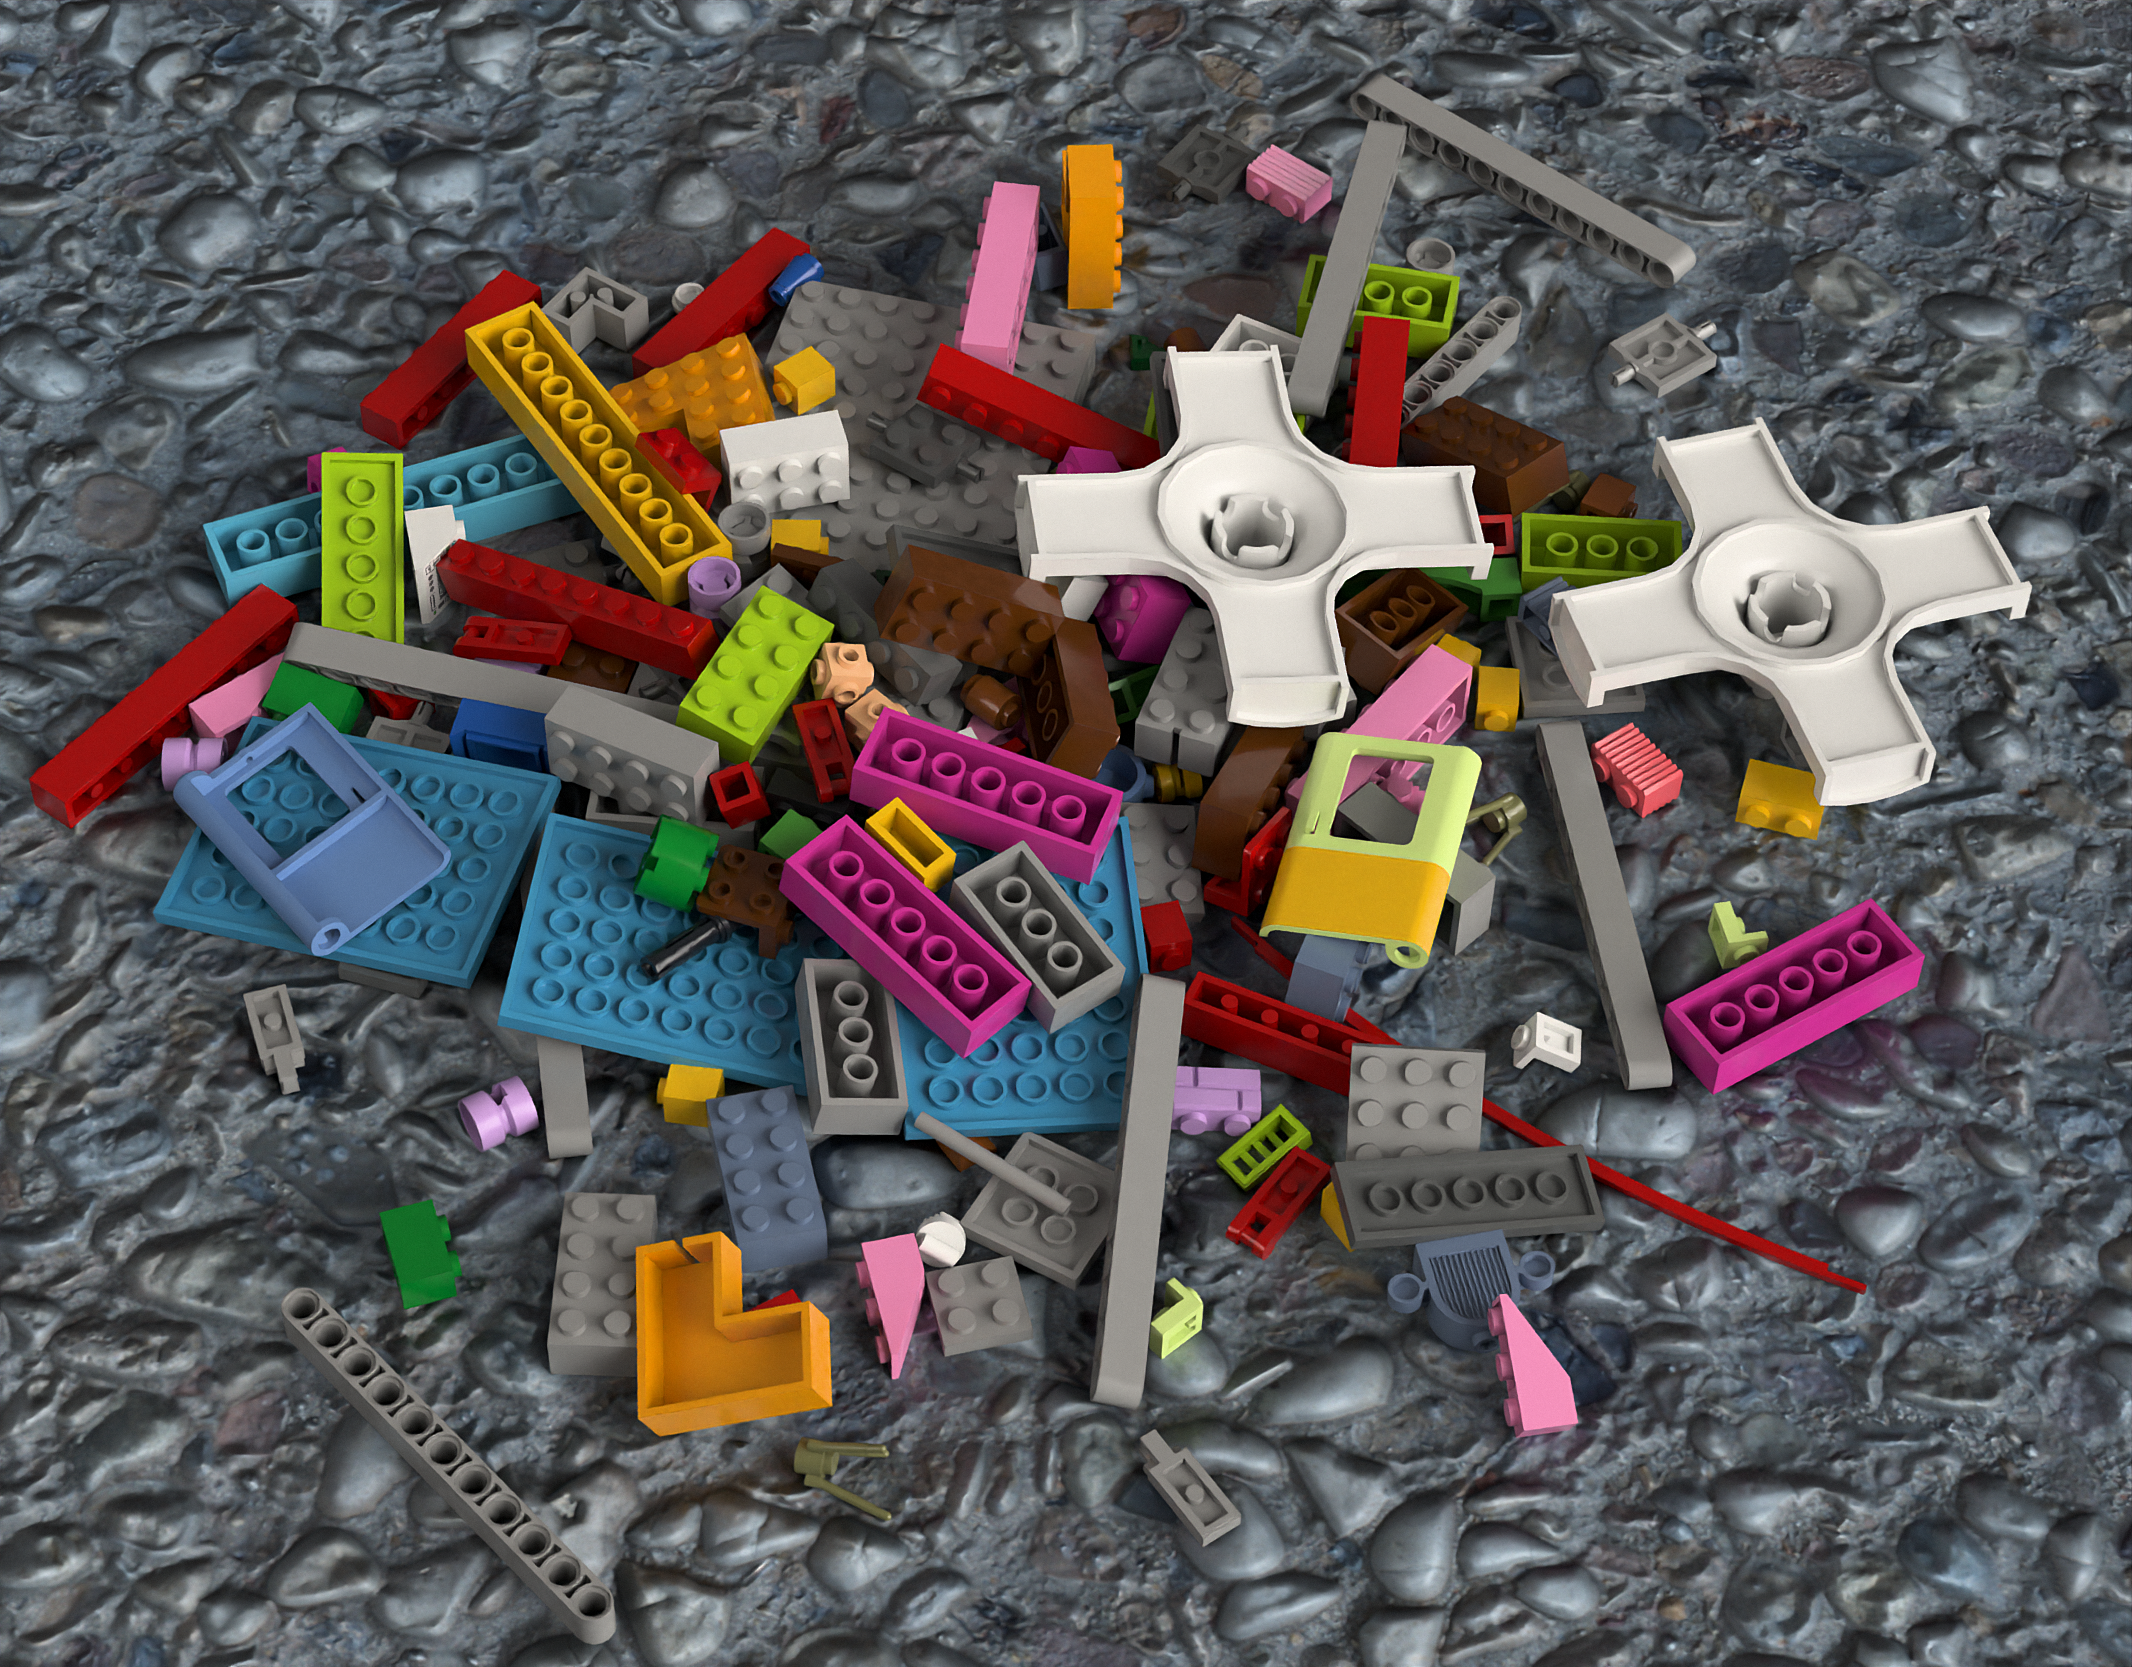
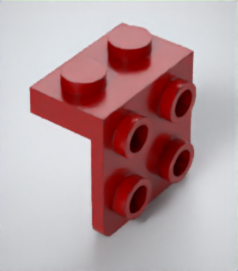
(680, 464)
(1259, 869)

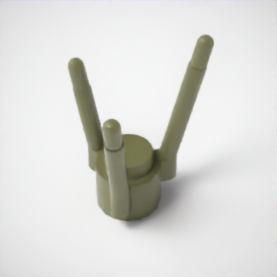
(1567, 496)
(1500, 816)
(821, 1457)

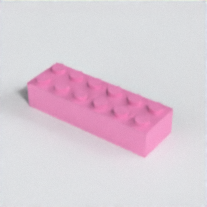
(1001, 276)
(1418, 706)

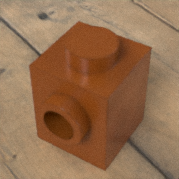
(1609, 498)

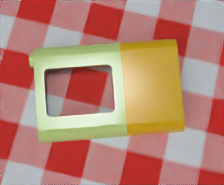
(1368, 886)

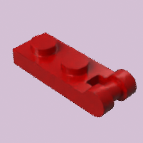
(513, 640)
(824, 747)
(1279, 1202)

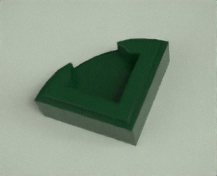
(1140, 352)

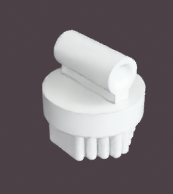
(941, 1240)

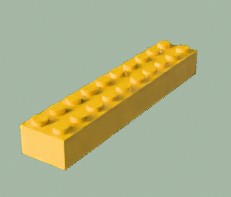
(593, 449)

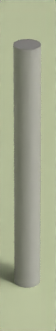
(993, 1163)

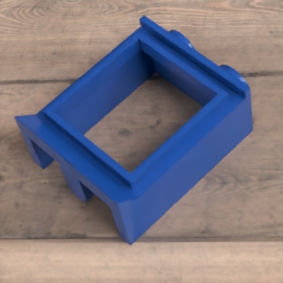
(500, 735)

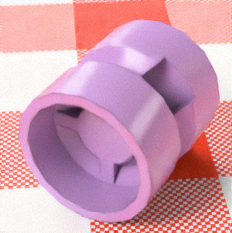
(711, 585)
(183, 756)
(496, 1114)

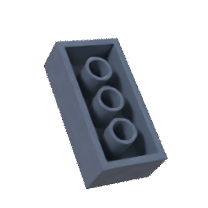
(1325, 973)
(767, 1178)

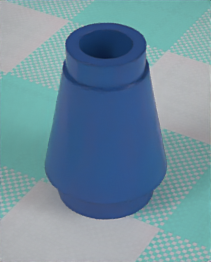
(797, 273)

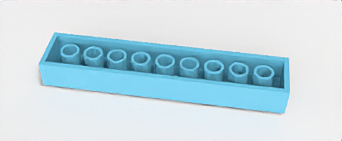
(489, 486)

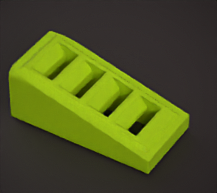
(1275, 1121)

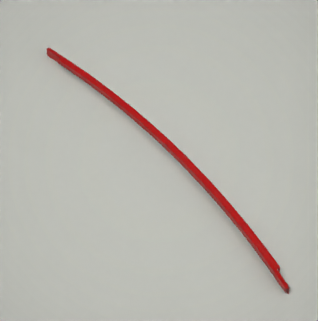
(1598, 1170)

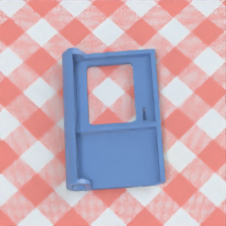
(346, 872)

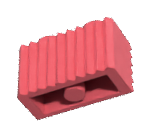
(1635, 770)

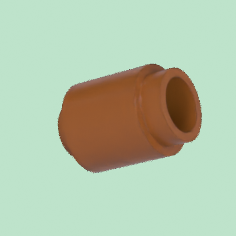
(991, 701)

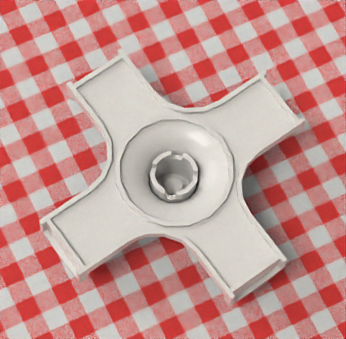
(1253, 529)
(1792, 607)

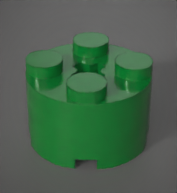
(675, 863)

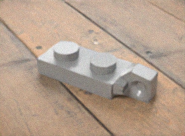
(276, 1034)
(1188, 1489)

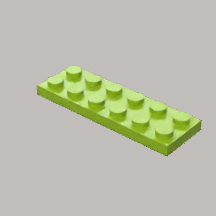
(363, 544)

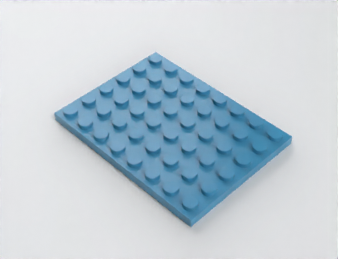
(439, 932)
(584, 982)
(1022, 1073)

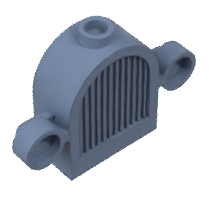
(1459, 1282)

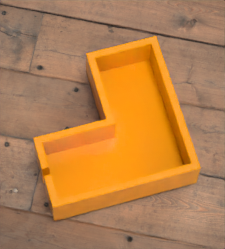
(1091, 224)
(701, 395)
(706, 1358)

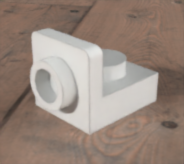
(1547, 1041)

